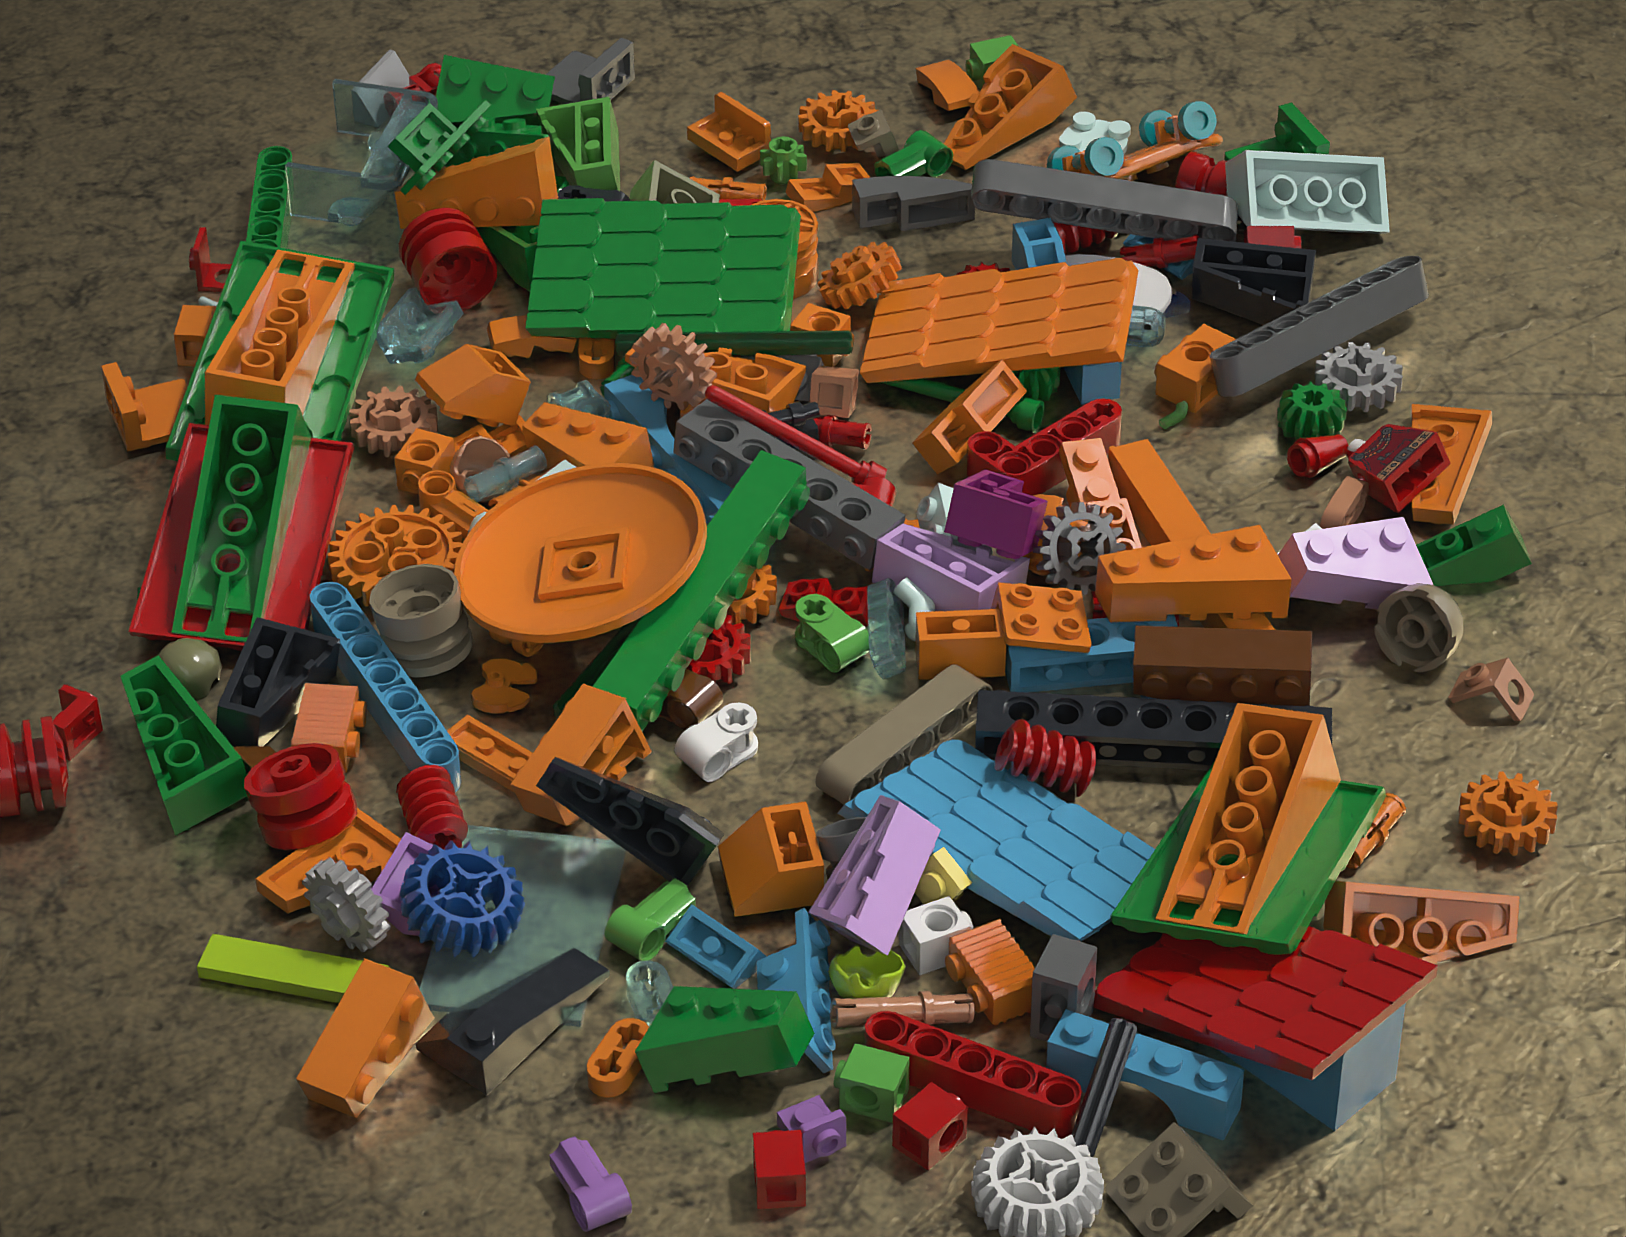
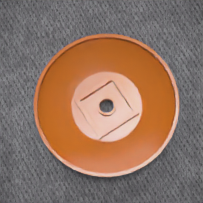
(528, 552)

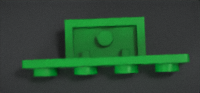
(496, 138)
(428, 140)

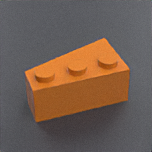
(592, 733)

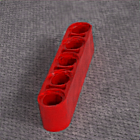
(979, 1074)

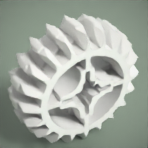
(1037, 1186)

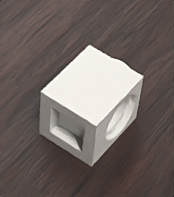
(927, 931)

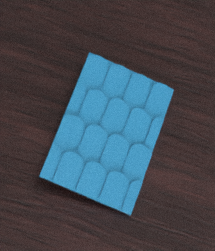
(1016, 839)

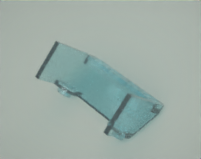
(348, 195)

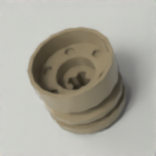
(422, 619)

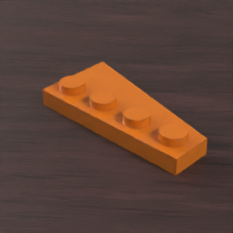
(1463, 438)

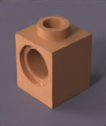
(834, 390)

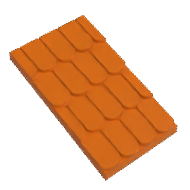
(1017, 316)

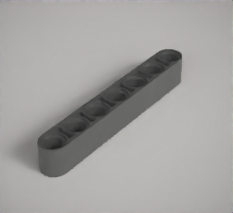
(1101, 202)
(1319, 326)

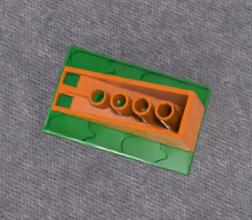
(288, 337)
(1255, 838)

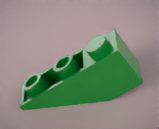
(1475, 550)

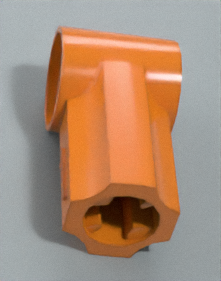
(441, 496)

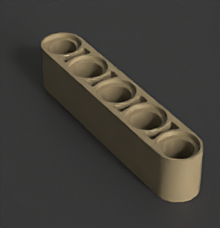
(903, 734)

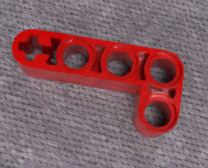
(1037, 458)

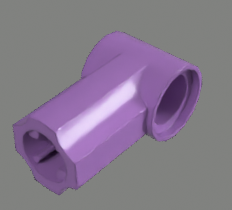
(592, 1192)

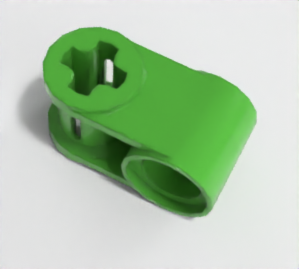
(829, 632)

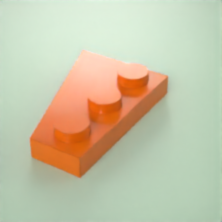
(360, 845)

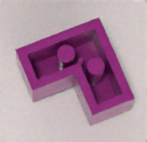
(995, 513)

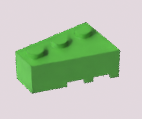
(584, 142)

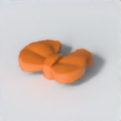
(496, 694)

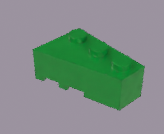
(510, 91)
(721, 1032)

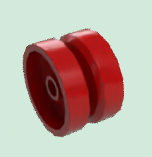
(300, 796)

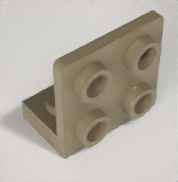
(1174, 1187)

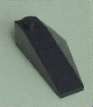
(649, 827)
(504, 1026)

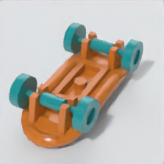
(1162, 133)

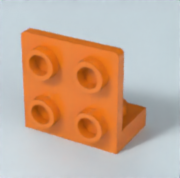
(142, 414)
(1042, 617)

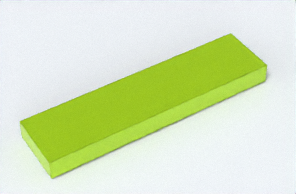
(277, 968)

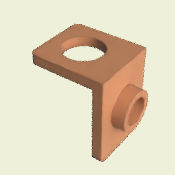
(1494, 678)

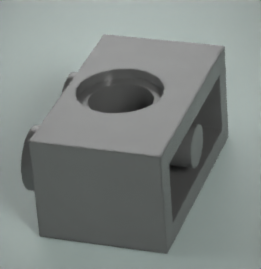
(1062, 982)

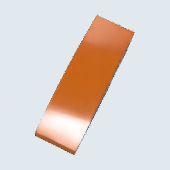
(972, 412)

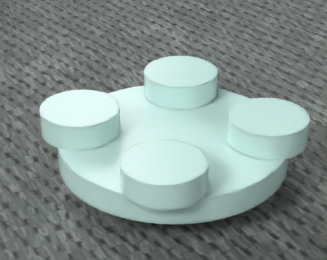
(1087, 129)

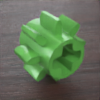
(783, 159)

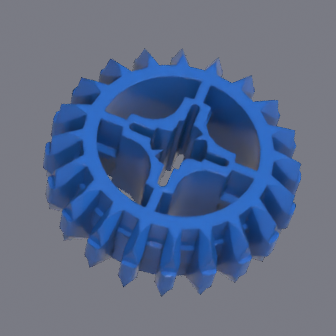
(458, 913)

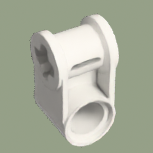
(719, 742)

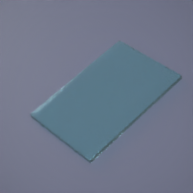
(567, 906)

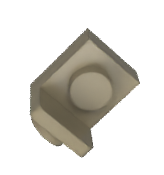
(875, 132)

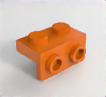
(731, 133)

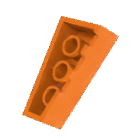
(489, 189)

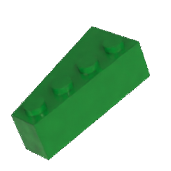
(187, 752)

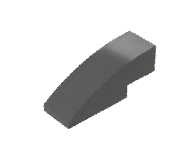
(911, 201)

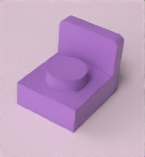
(821, 1129)

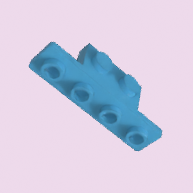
(805, 970)

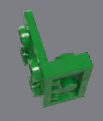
(1293, 134)

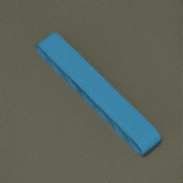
(383, 683)

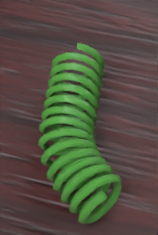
(1179, 411)

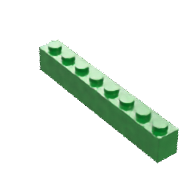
(736, 545)

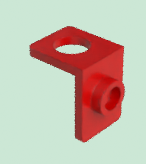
(205, 270)

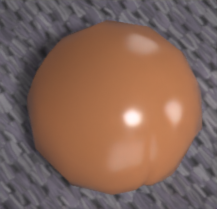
(474, 457)

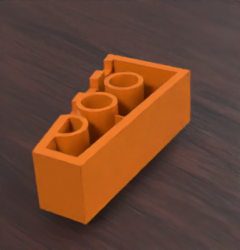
(1195, 577)

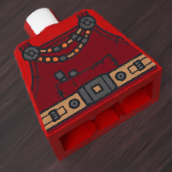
(1397, 463)

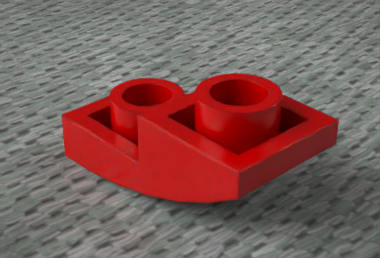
(849, 599)

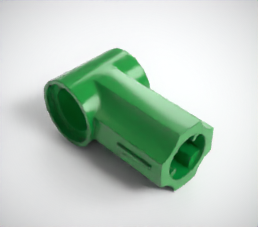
(919, 156)

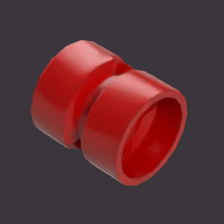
(1201, 174)

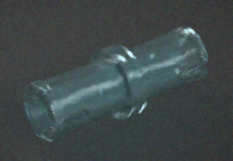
(505, 473)

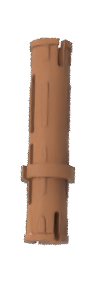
(924, 1008)

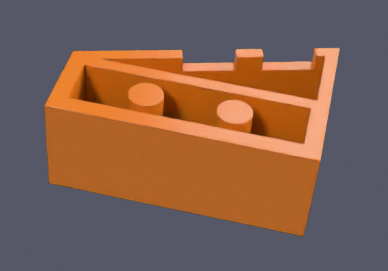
(585, 438)
(365, 1038)

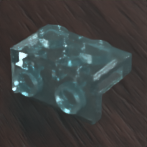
(415, 329)

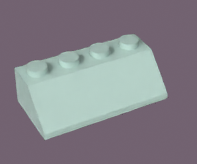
(1309, 191)

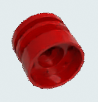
(447, 258)
(32, 767)

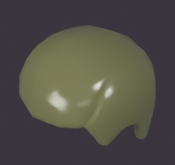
(193, 664)

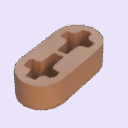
(1346, 503)

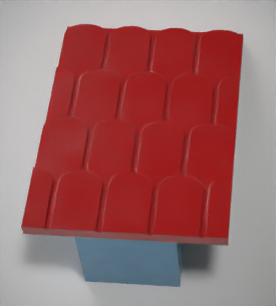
(1303, 1022)

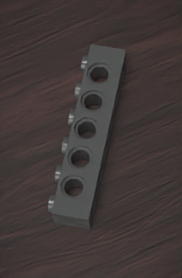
(836, 508)

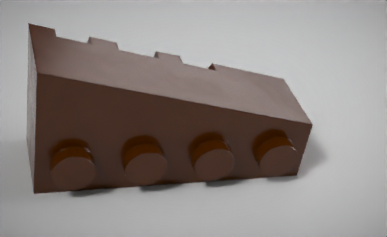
(1223, 665)

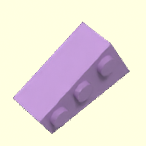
(1353, 562)
(945, 572)
(877, 876)

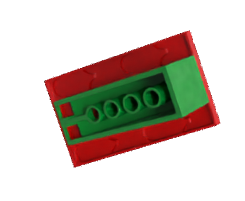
(242, 525)

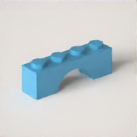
(1195, 1087)

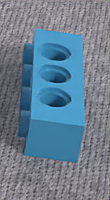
(1106, 663)

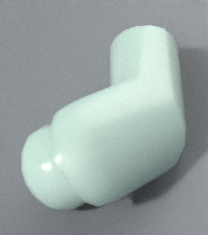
(916, 601)

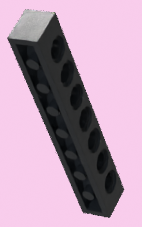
(1120, 728)

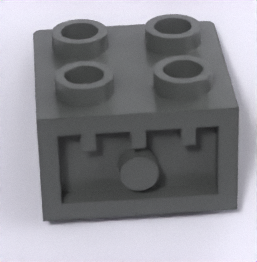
(589, 78)

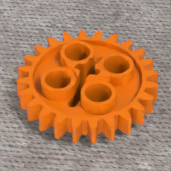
(387, 544)

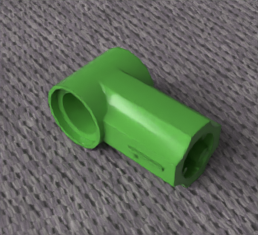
(644, 928)

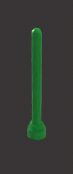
(1025, 413)

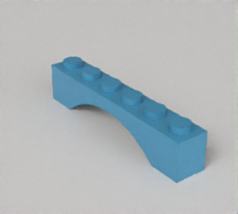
(1039, 244)
(636, 408)

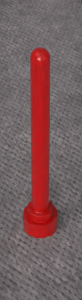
(794, 437)

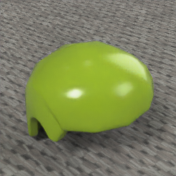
(864, 975)

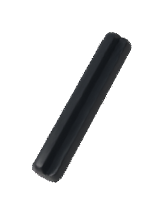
(1103, 1083)

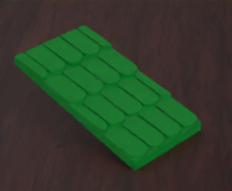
(655, 263)

